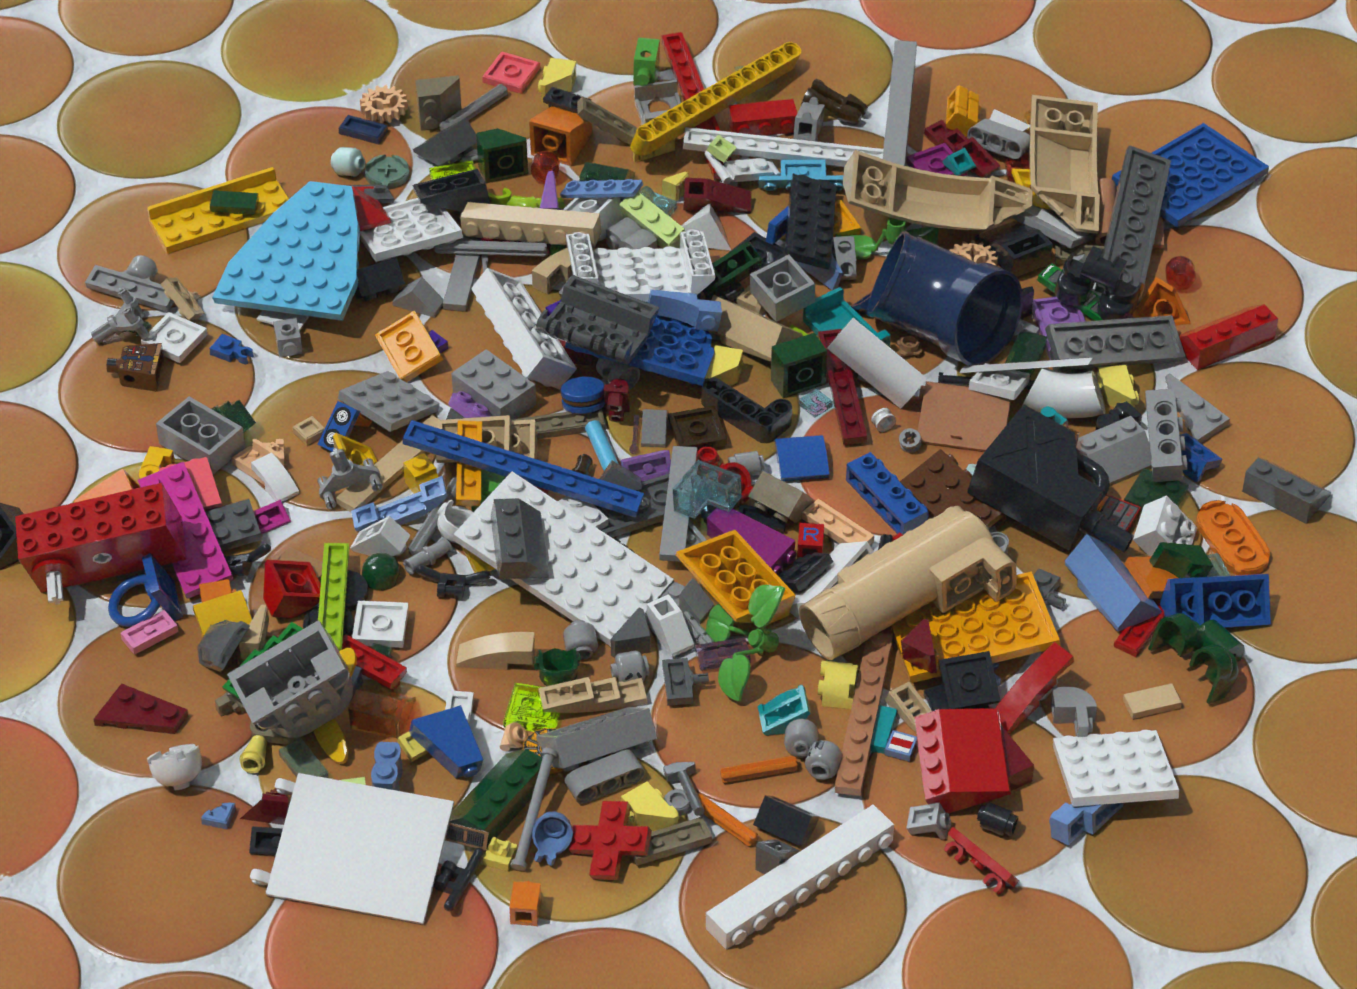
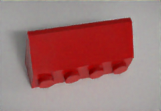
(1229, 335)

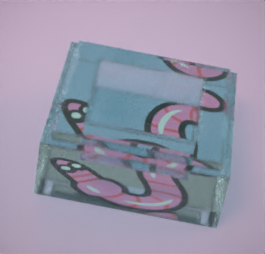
(815, 403)

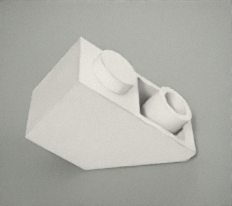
(669, 625)

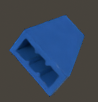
(449, 741)

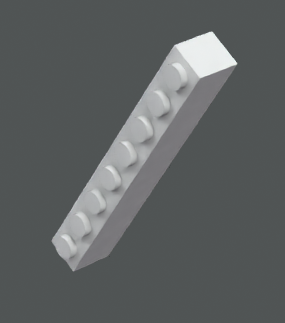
(799, 877)

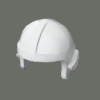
(451, 519)

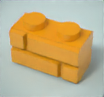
(962, 110)

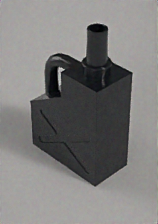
(1036, 481)

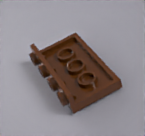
(943, 484)

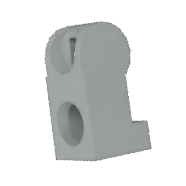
(845, 256)

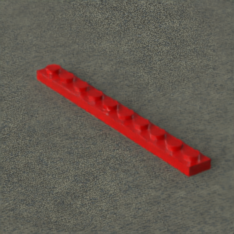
(687, 77)

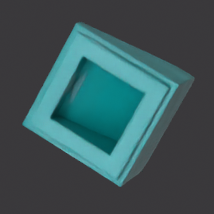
(959, 162)

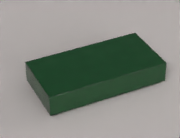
(234, 202)

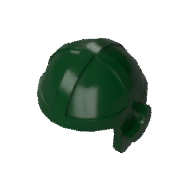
(557, 665)

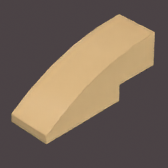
(552, 271)
(497, 651)

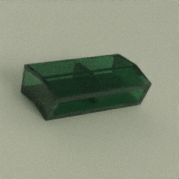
(1027, 348)

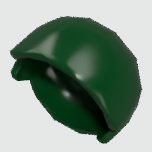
(380, 571)

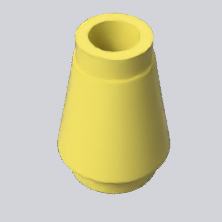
(254, 755)

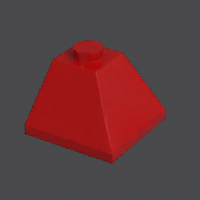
(369, 211)
(290, 587)

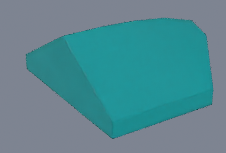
(784, 709)

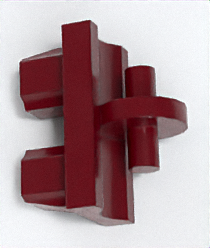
(617, 399)

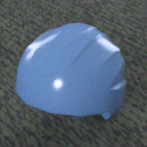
(551, 836)

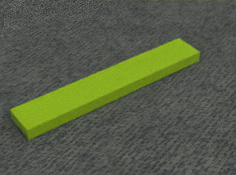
(334, 589)

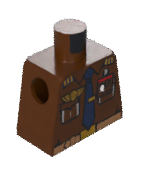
(139, 366)

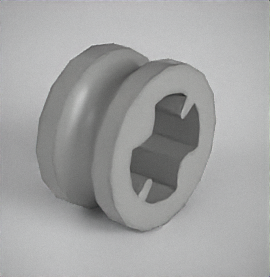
(910, 448)

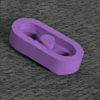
(468, 408)

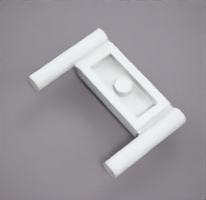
(743, 169)

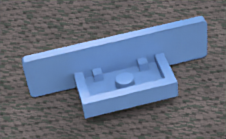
(601, 189)

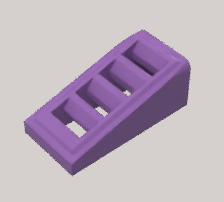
(549, 196)

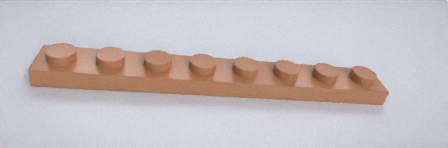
(864, 715)

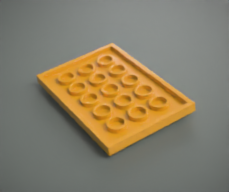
(1006, 628)

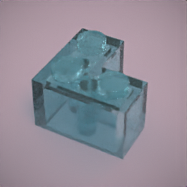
(704, 486)

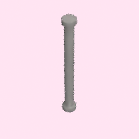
(526, 836)

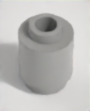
(750, 460)

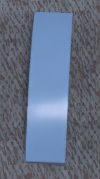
(404, 509)

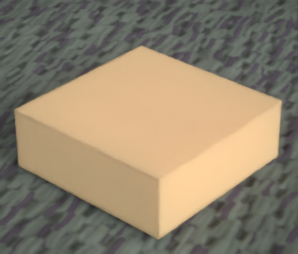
(308, 430)

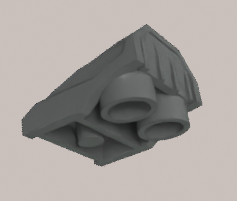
(220, 643)

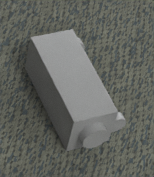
(809, 120)

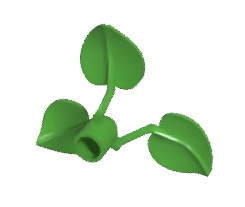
(895, 227)
(763, 606)

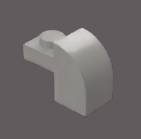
(1075, 707)

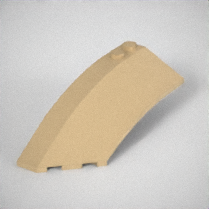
(1066, 159)
(930, 196)

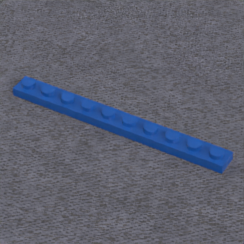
(532, 470)

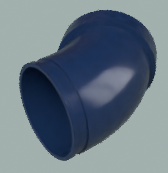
(947, 300)

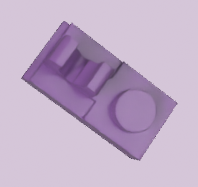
(649, 465)

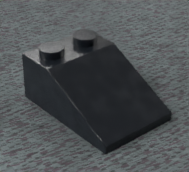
(453, 191)

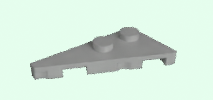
(1199, 415)

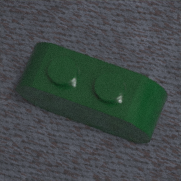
(733, 268)

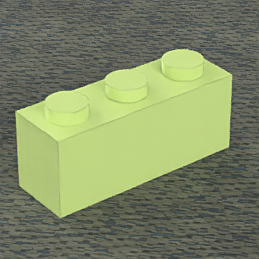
(653, 219)

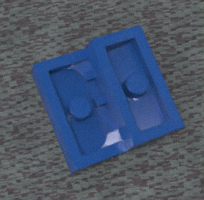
(802, 458)

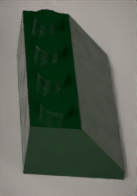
(500, 794)

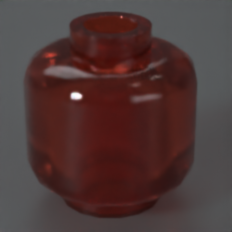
(542, 163)
(1180, 272)

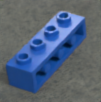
(885, 494)

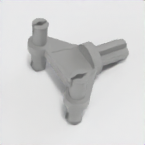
(126, 319)
(346, 474)

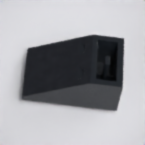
(1018, 247)

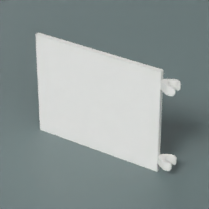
(358, 848)

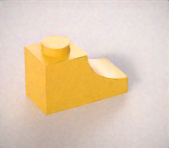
(418, 471)

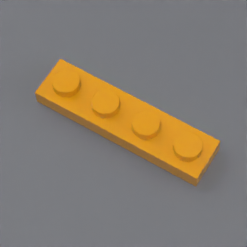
(468, 477)

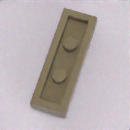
(606, 120)
(676, 840)

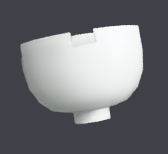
(176, 766)

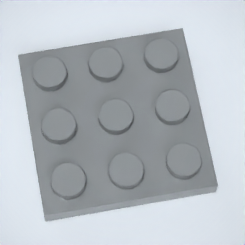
(388, 401)

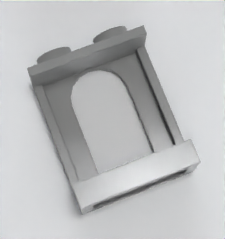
(661, 91)

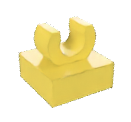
(500, 854)

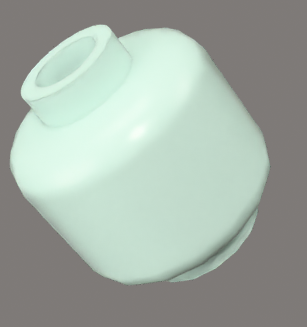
(347, 161)

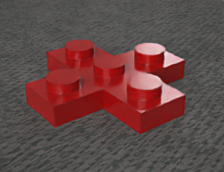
(610, 840)

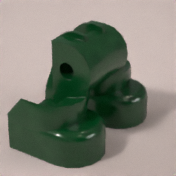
(1211, 645)

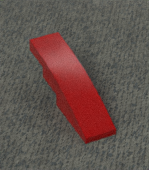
(1032, 686)

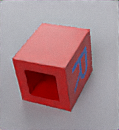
(810, 539)

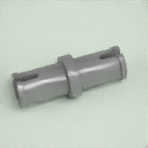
(427, 555)

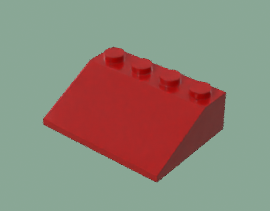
(962, 757)

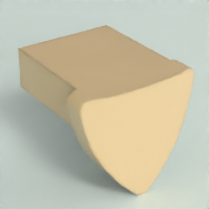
(748, 301)

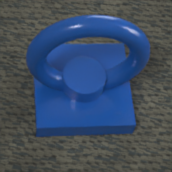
(159, 588)

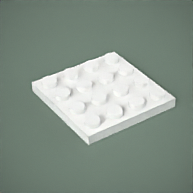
(411, 229)
(1115, 768)

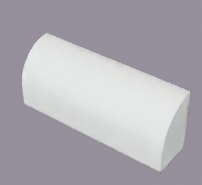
(877, 363)
(842, 556)

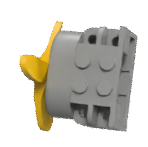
(300, 688)

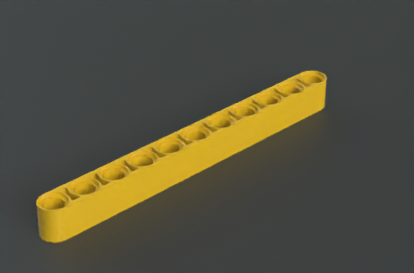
(715, 98)

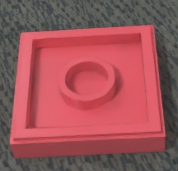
(511, 71)

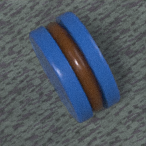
(583, 395)

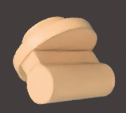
(513, 736)

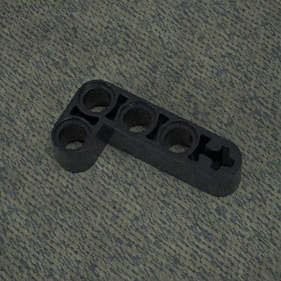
(745, 414)

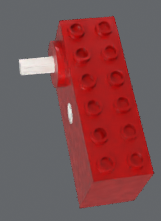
(99, 538)

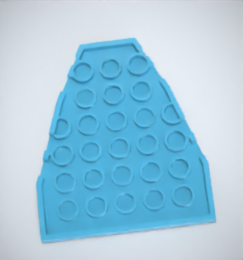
(299, 257)

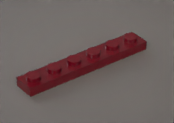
(843, 394)

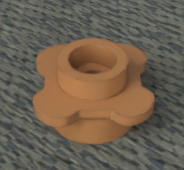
(909, 345)

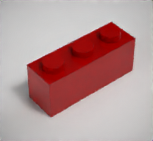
(763, 117)

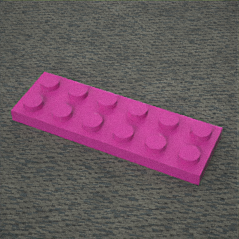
(203, 554)

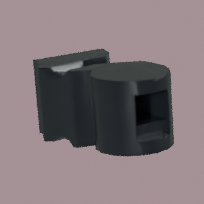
(1121, 411)

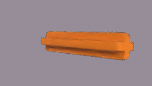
(758, 769)
(728, 821)

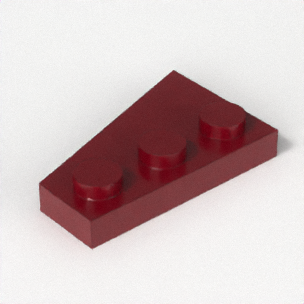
(140, 709)

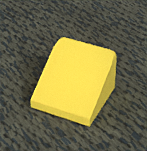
(674, 186)

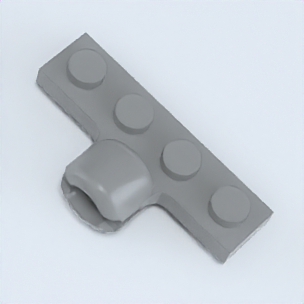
(135, 279)

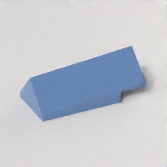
(1109, 584)

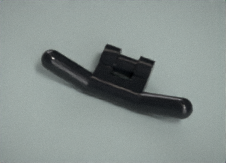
(242, 563)
(452, 583)
(462, 877)

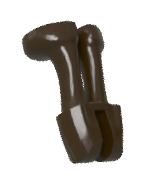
(848, 109)

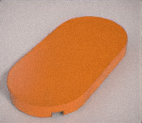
(1233, 537)

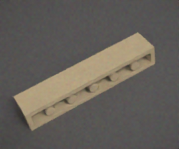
(527, 223)

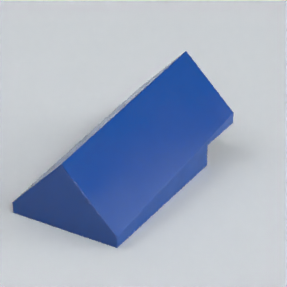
(1227, 599)

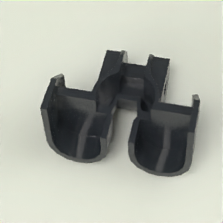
(1078, 279)

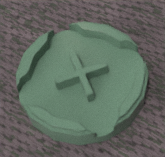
(387, 171)

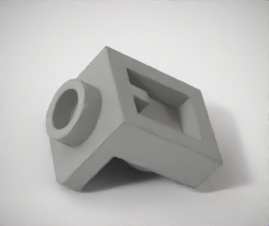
(929, 819)

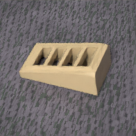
(256, 633)
(907, 691)

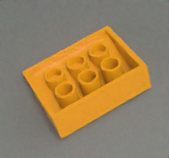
(732, 573)

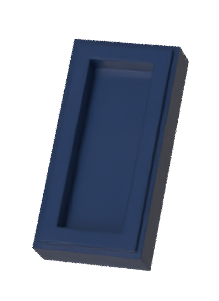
(363, 129)

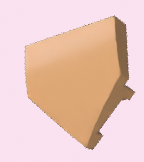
(257, 450)

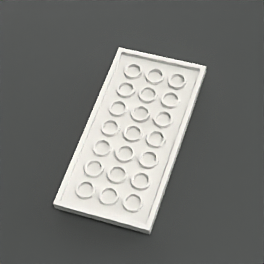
(588, 570)

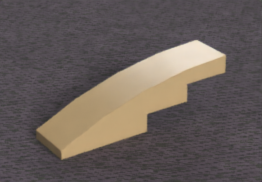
(592, 697)

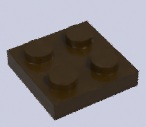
(697, 428)

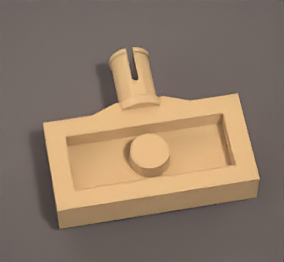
(183, 298)

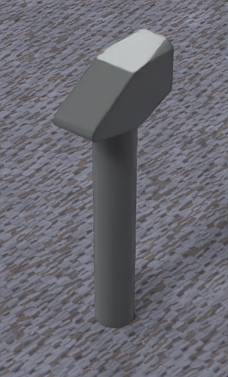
(681, 772)

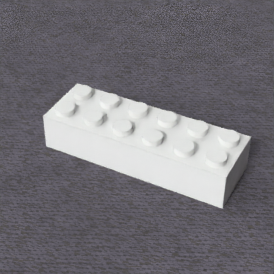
(515, 320)

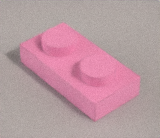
(149, 632)

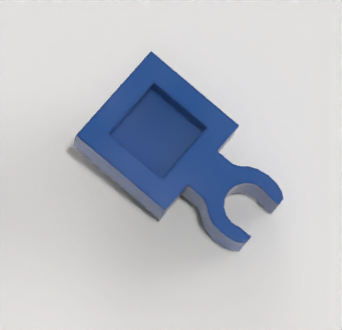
(230, 348)

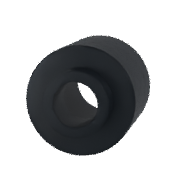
(997, 819)

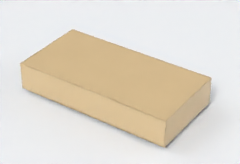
(1152, 701)

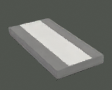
(1053, 226)

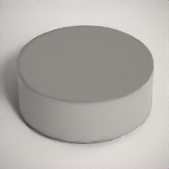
(679, 800)

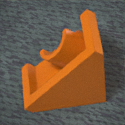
(1162, 301)

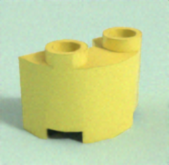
(838, 684)

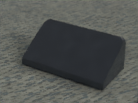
(265, 840)

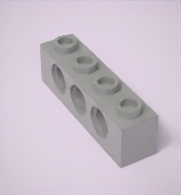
(1164, 435)

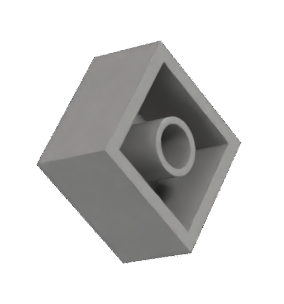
(782, 288)

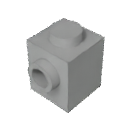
(287, 337)

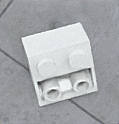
(1163, 523)

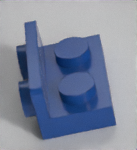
(1198, 458)

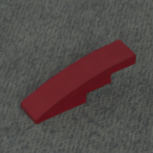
(955, 140)

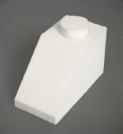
(381, 537)

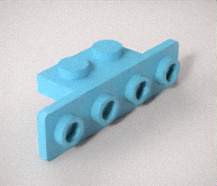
(812, 168)

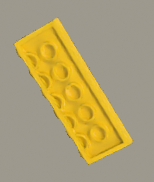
(188, 218)

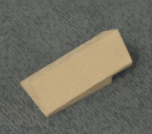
(750, 331)
(501, 432)

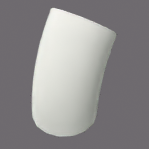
(1068, 393)

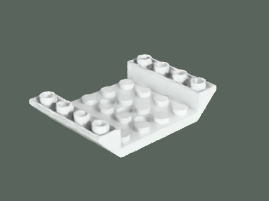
(639, 270)

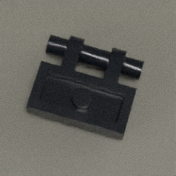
(805, 570)

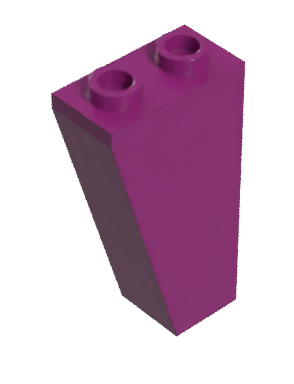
(768, 543)

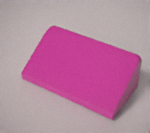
(271, 516)

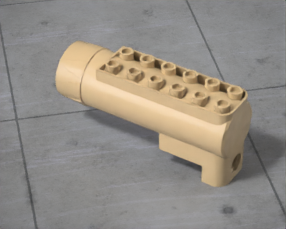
(934, 563)

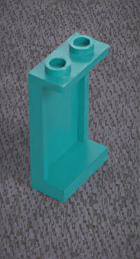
(833, 312)

